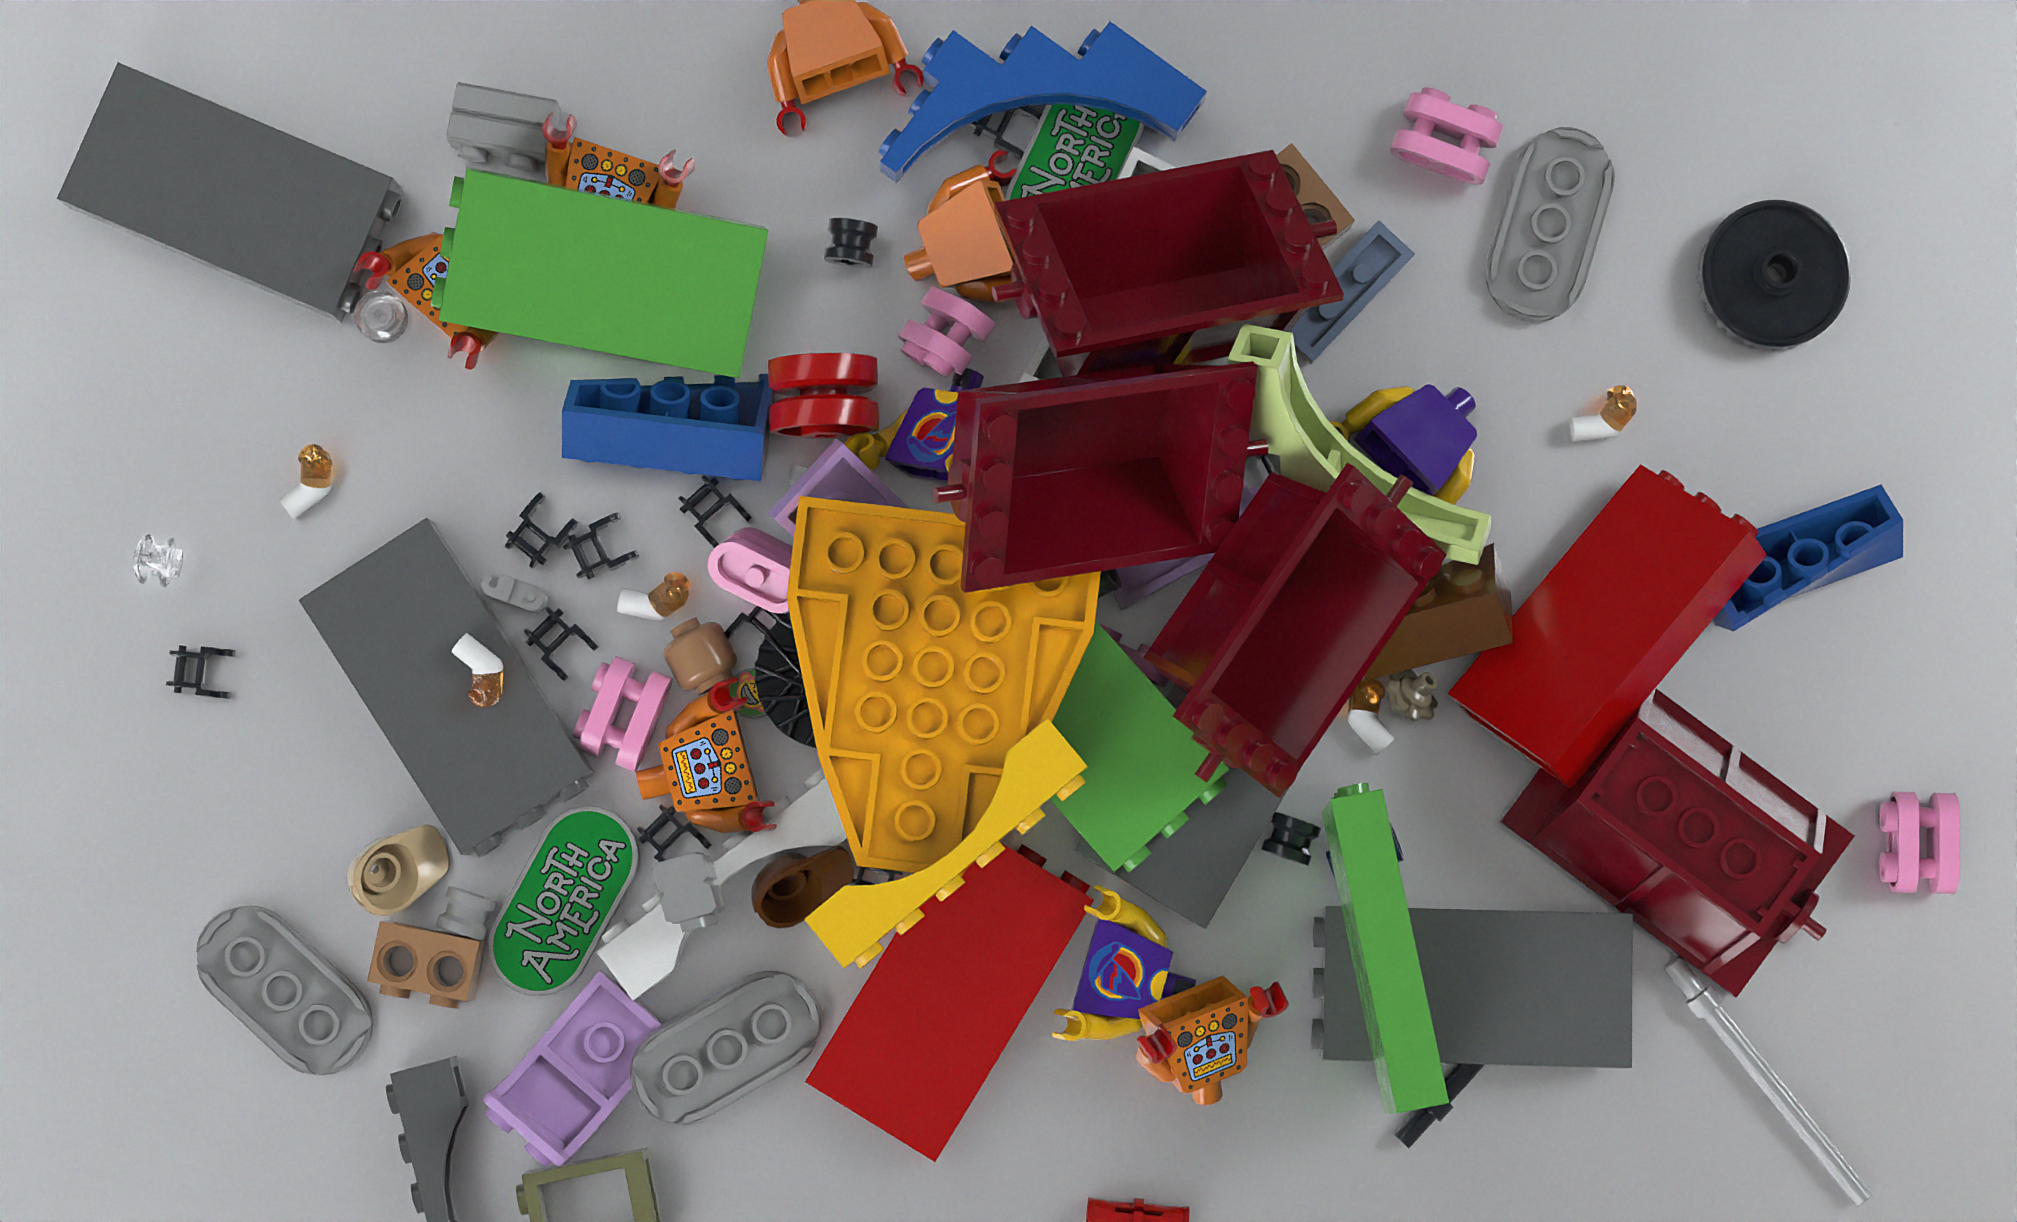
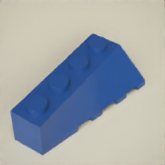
(670, 425)
(1817, 551)

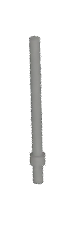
(1706, 1004)

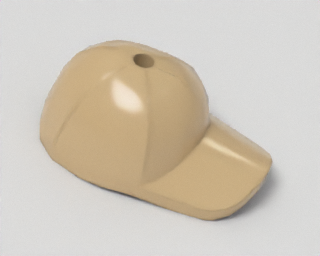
(402, 872)

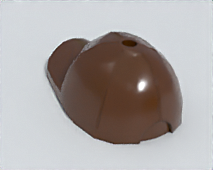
(809, 885)

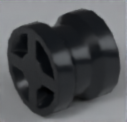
(850, 242)
(1291, 838)

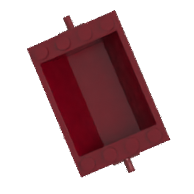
(1165, 263)
(1099, 470)
(1291, 620)
(1687, 841)

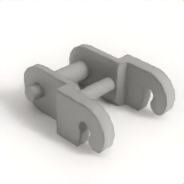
(514, 592)

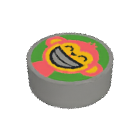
(747, 688)

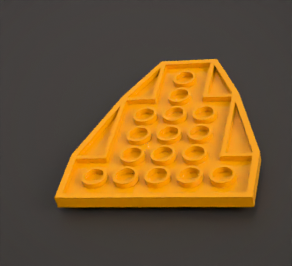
(916, 679)

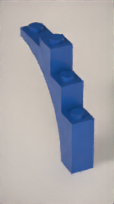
(971, 85)

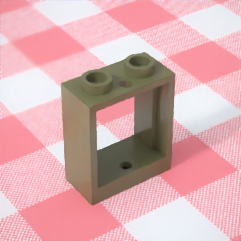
(637, 1173)

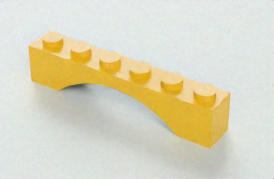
(863, 914)

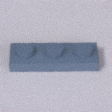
(1361, 277)

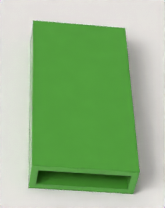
(599, 272)
(1134, 754)
(1383, 950)

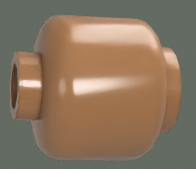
(699, 655)

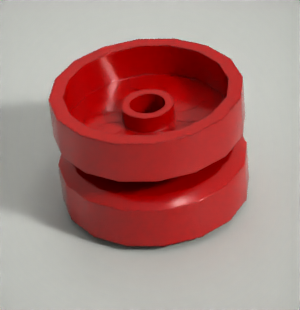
(823, 395)

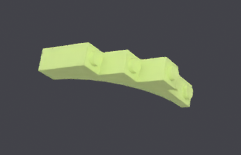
(1317, 453)

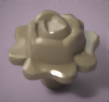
(1412, 694)

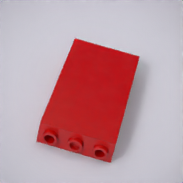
(1609, 623)
(950, 998)

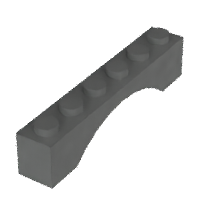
(431, 1110)

